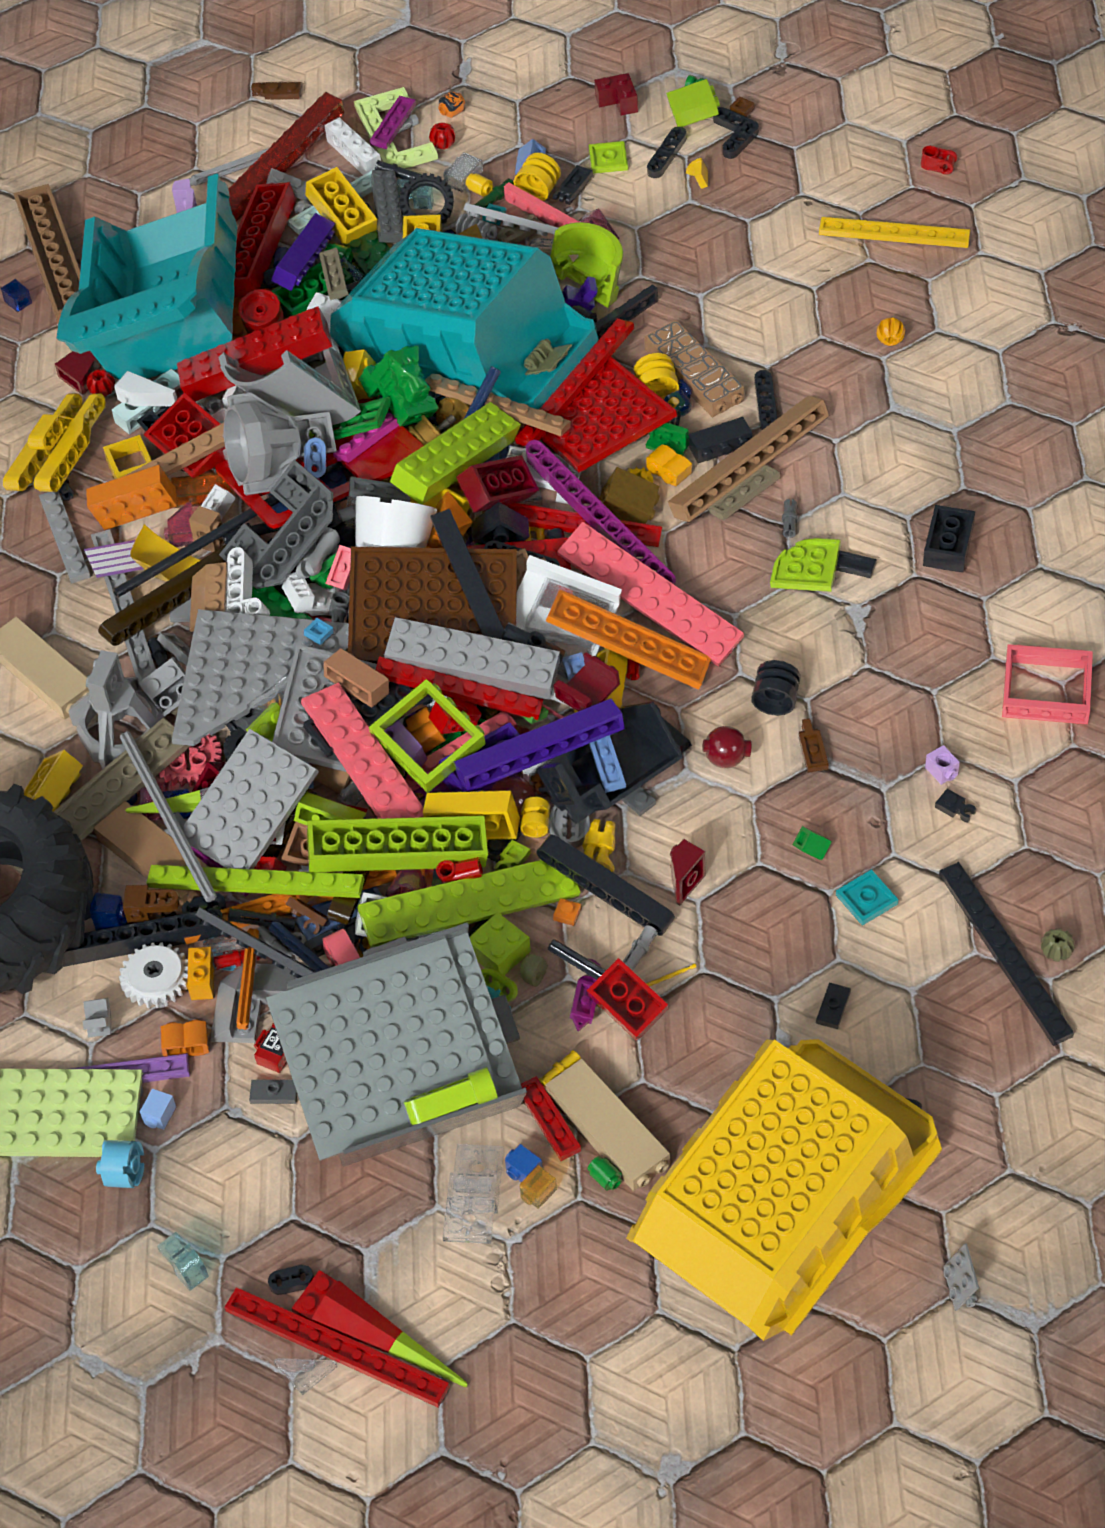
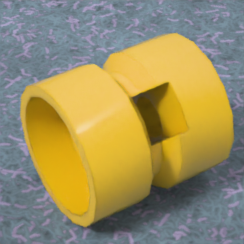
(535, 817)

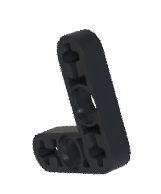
(746, 129)

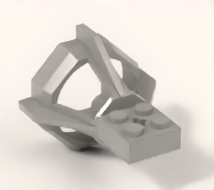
(266, 438)
(112, 698)

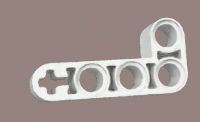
(239, 585)

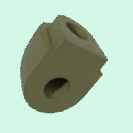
(533, 969)

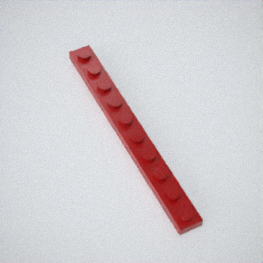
(579, 377)
(337, 1347)

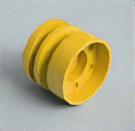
(538, 175)
(657, 373)

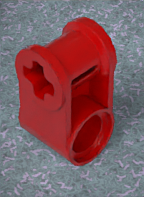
(936, 159)

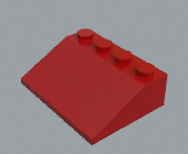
(180, 425)

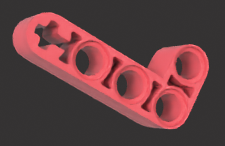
(339, 948)

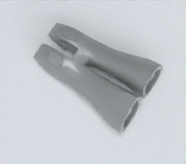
(312, 561)

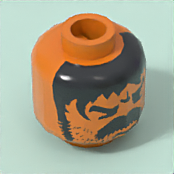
(451, 104)

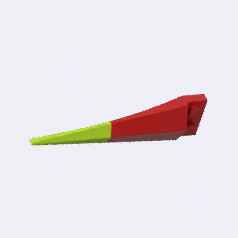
(343, 1311)

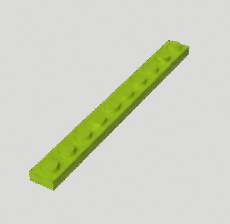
(259, 881)

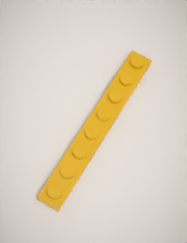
(894, 232)

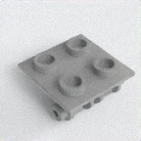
(961, 1278)

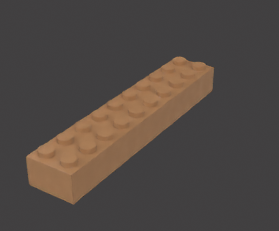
(49, 245)

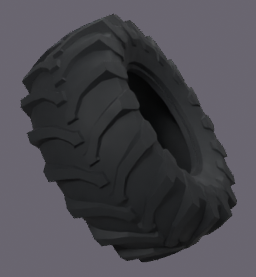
(52, 895)

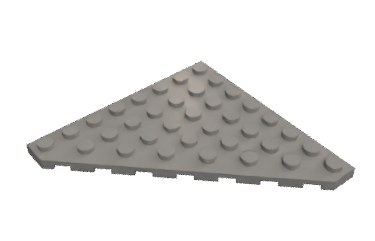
(235, 662)

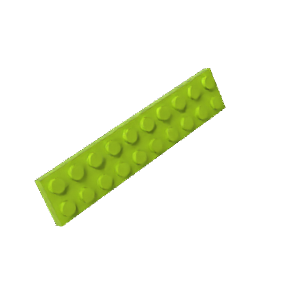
(464, 902)

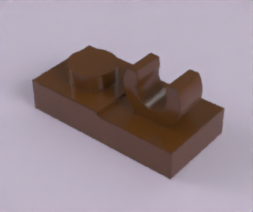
(301, 908)

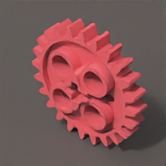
(206, 751)

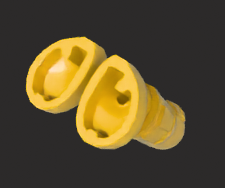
(600, 842)

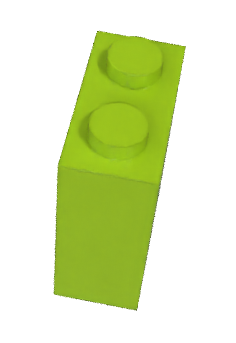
(693, 103)

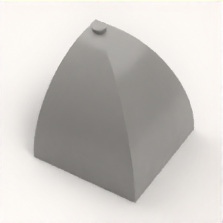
(298, 387)

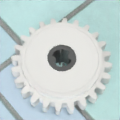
(154, 975)

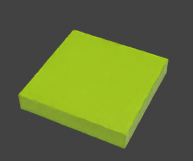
(608, 157)

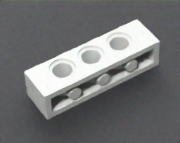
(351, 146)

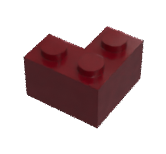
(618, 91)

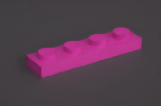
(364, 440)

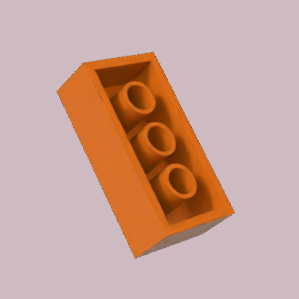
(131, 497)

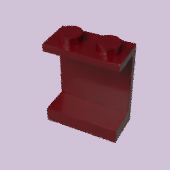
(589, 685)

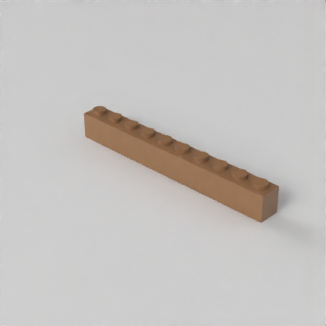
(748, 458)

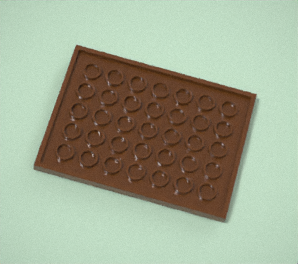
(422, 589)

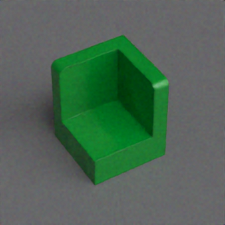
(811, 843)

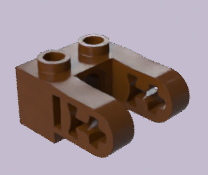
(142, 904)

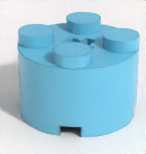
(121, 1163)

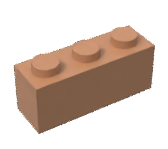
(356, 677)

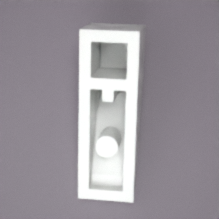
(143, 392)

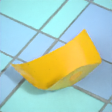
(151, 549)

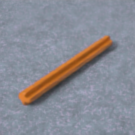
(247, 982)

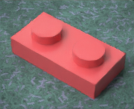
(340, 570)

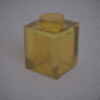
(537, 1187)

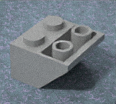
(165, 686)

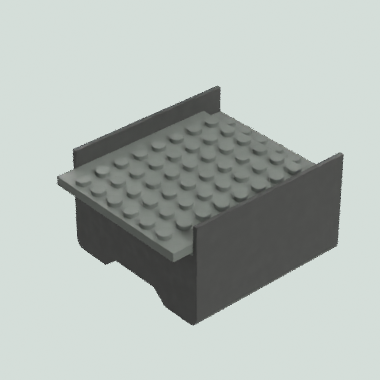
(387, 1032)

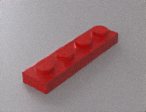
(550, 1119)

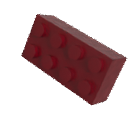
(497, 481)

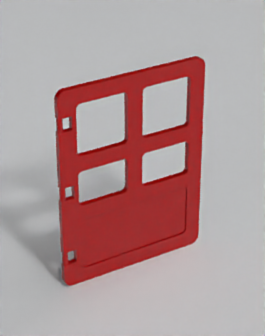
(372, 464)

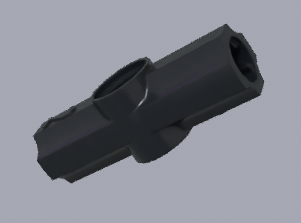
(535, 638)

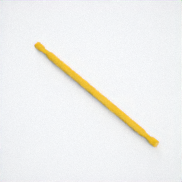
(680, 971)

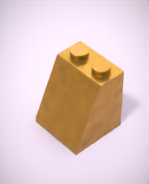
(630, 496)

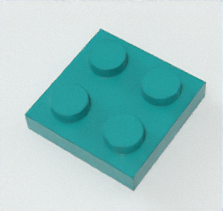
(866, 897)

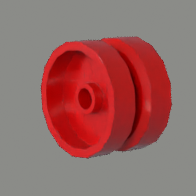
(259, 310)

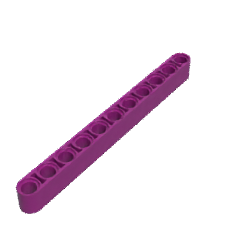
(595, 509)

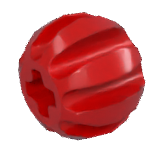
(442, 135)
(100, 382)

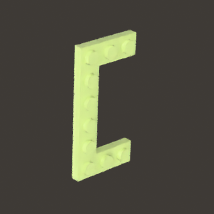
(368, 112)

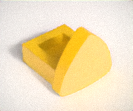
(698, 169)

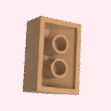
(208, 590)

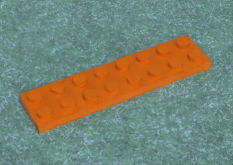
(628, 639)

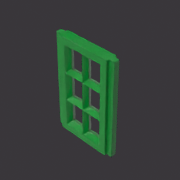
(344, 430)

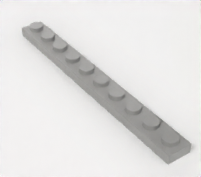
(137, 644)

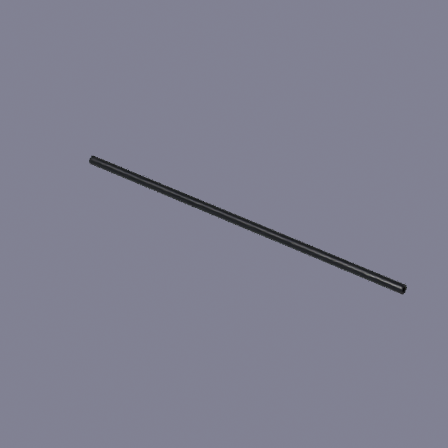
(206, 540)

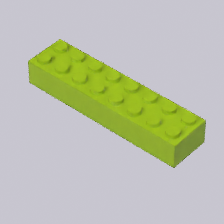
(452, 452)
(394, 843)

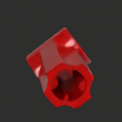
(459, 870)

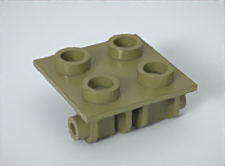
(545, 357)

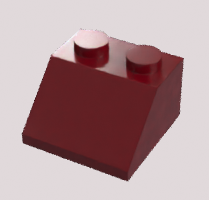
(686, 869)

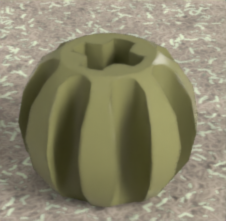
(1057, 944)

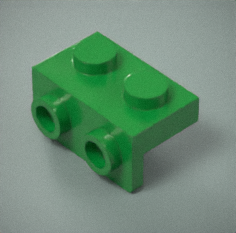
(670, 435)

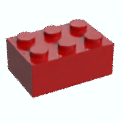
(627, 999)

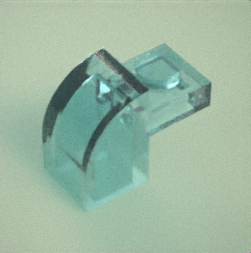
(421, 196)
(185, 1261)

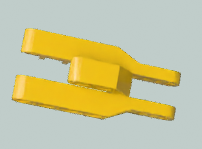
(71, 431)

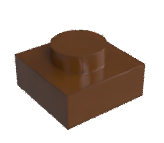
(742, 106)

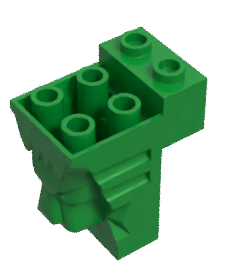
(402, 381)

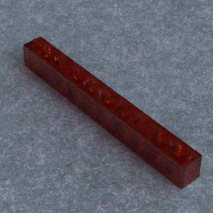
(285, 150)

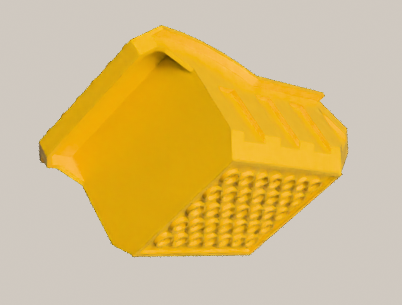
(785, 1183)

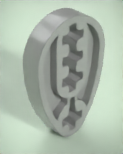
(558, 827)

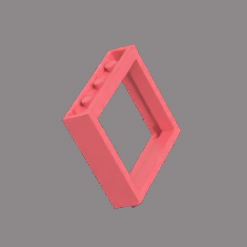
(1045, 709)

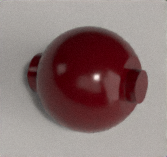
(726, 747)

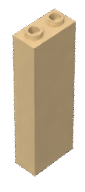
(40, 667)
(608, 1125)

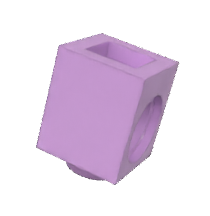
(937, 760)

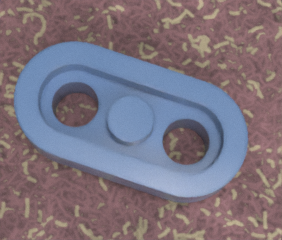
(316, 458)

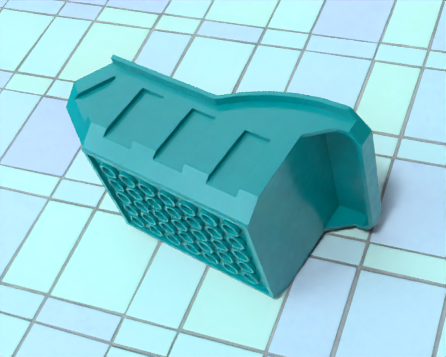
(155, 289)
(467, 310)

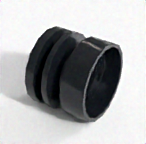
(776, 687)

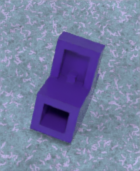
(582, 296)

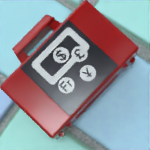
(269, 1050)

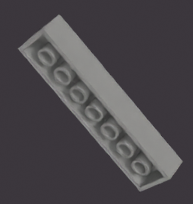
(474, 657)

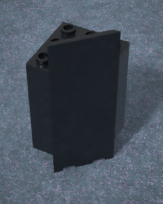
(642, 749)

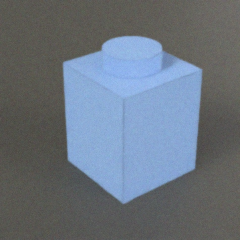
(157, 1109)

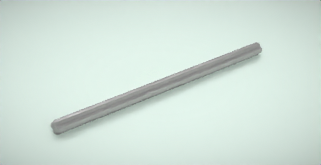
(168, 817)

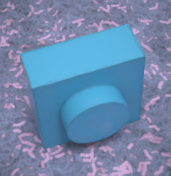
(318, 631)

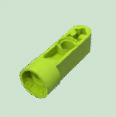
(453, 1096)

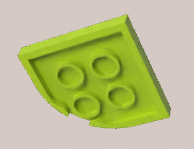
(807, 565)

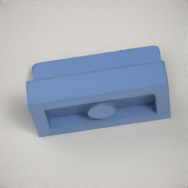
(529, 148)

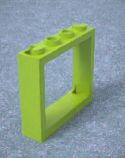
(425, 780)

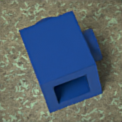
(521, 1163)

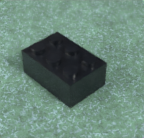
(949, 538)

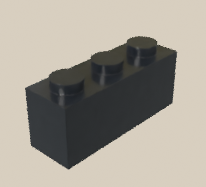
(719, 439)

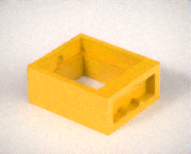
(123, 449)

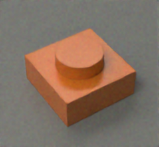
(567, 912)

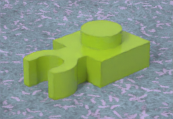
(513, 855)

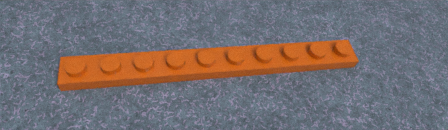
(277, 902)

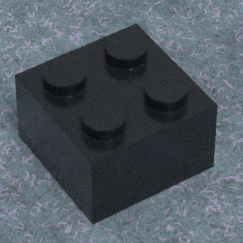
(500, 525)

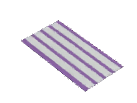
(112, 559)

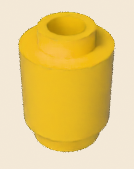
(479, 184)

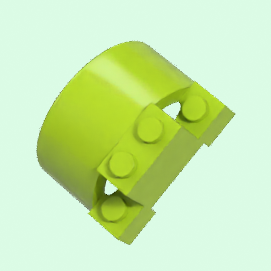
(598, 257)

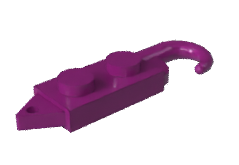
(583, 1006)

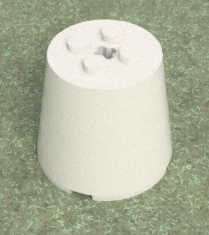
(392, 523)

